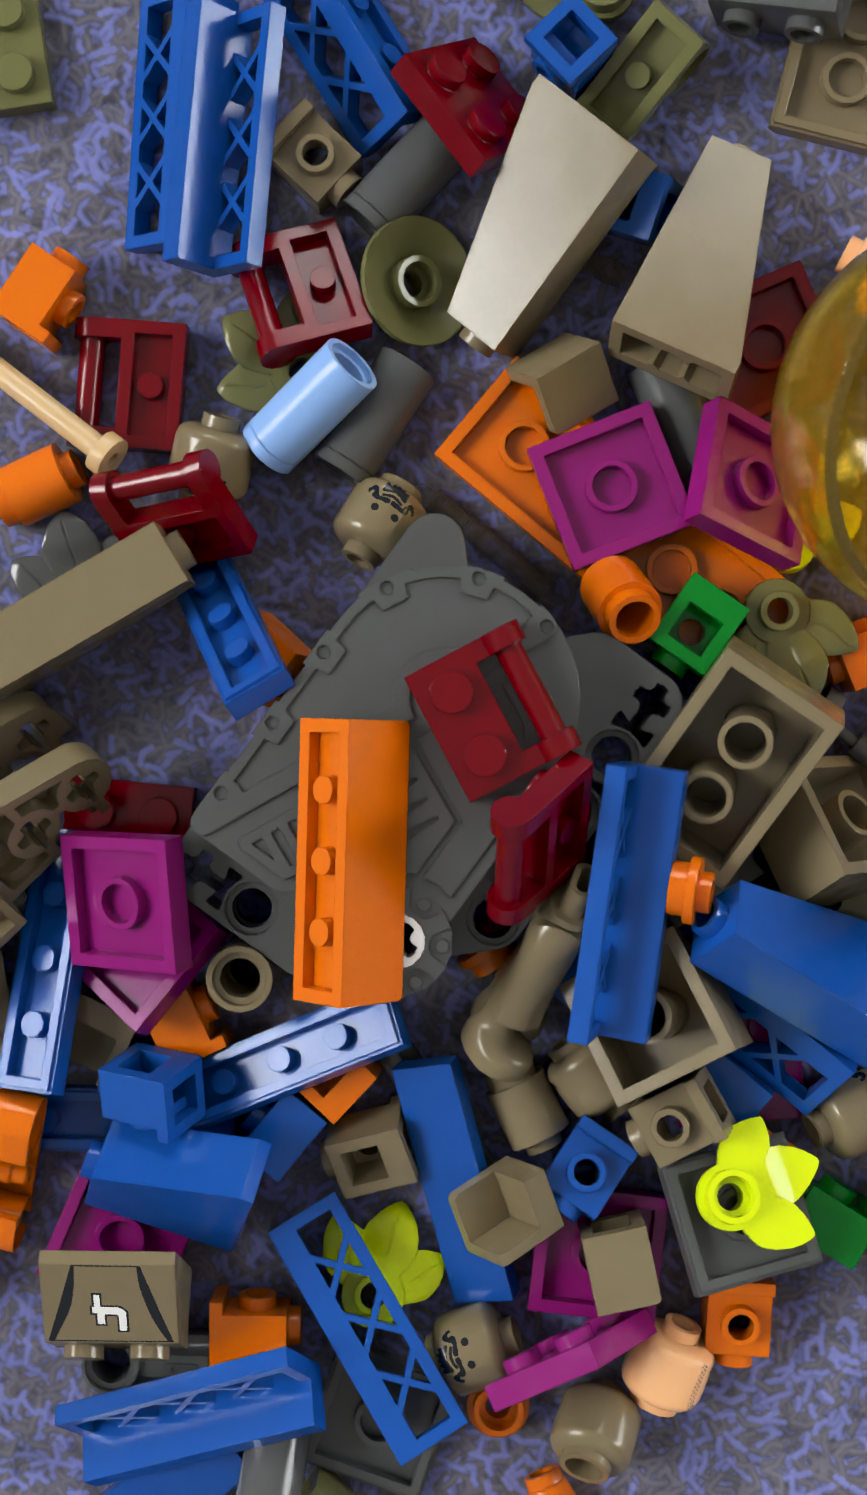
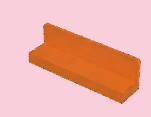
(351, 861)

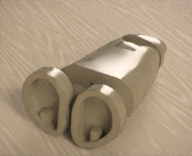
(516, 1000)

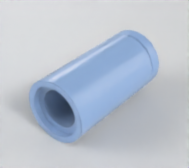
(309, 406)

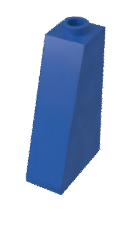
(791, 961)

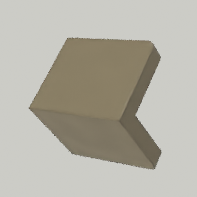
(568, 380)
(98, 1033)
(505, 1210)
(619, 1262)

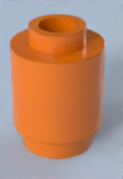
(40, 485)
(621, 599)

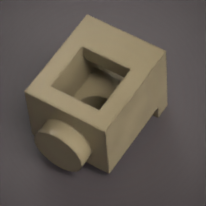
(316, 184)
(698, 1107)
(369, 1151)

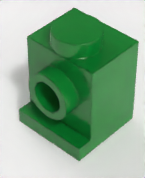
(713, 612)
(836, 1220)

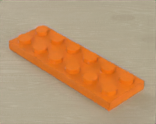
(493, 460)

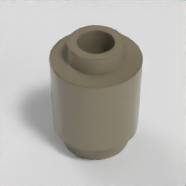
(528, 1111)

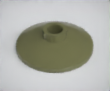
(431, 262)

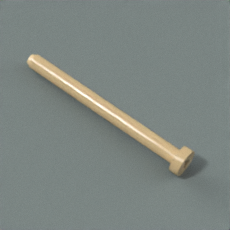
(102, 451)

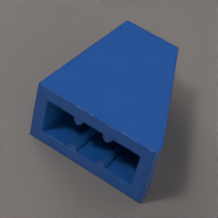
(187, 1187)

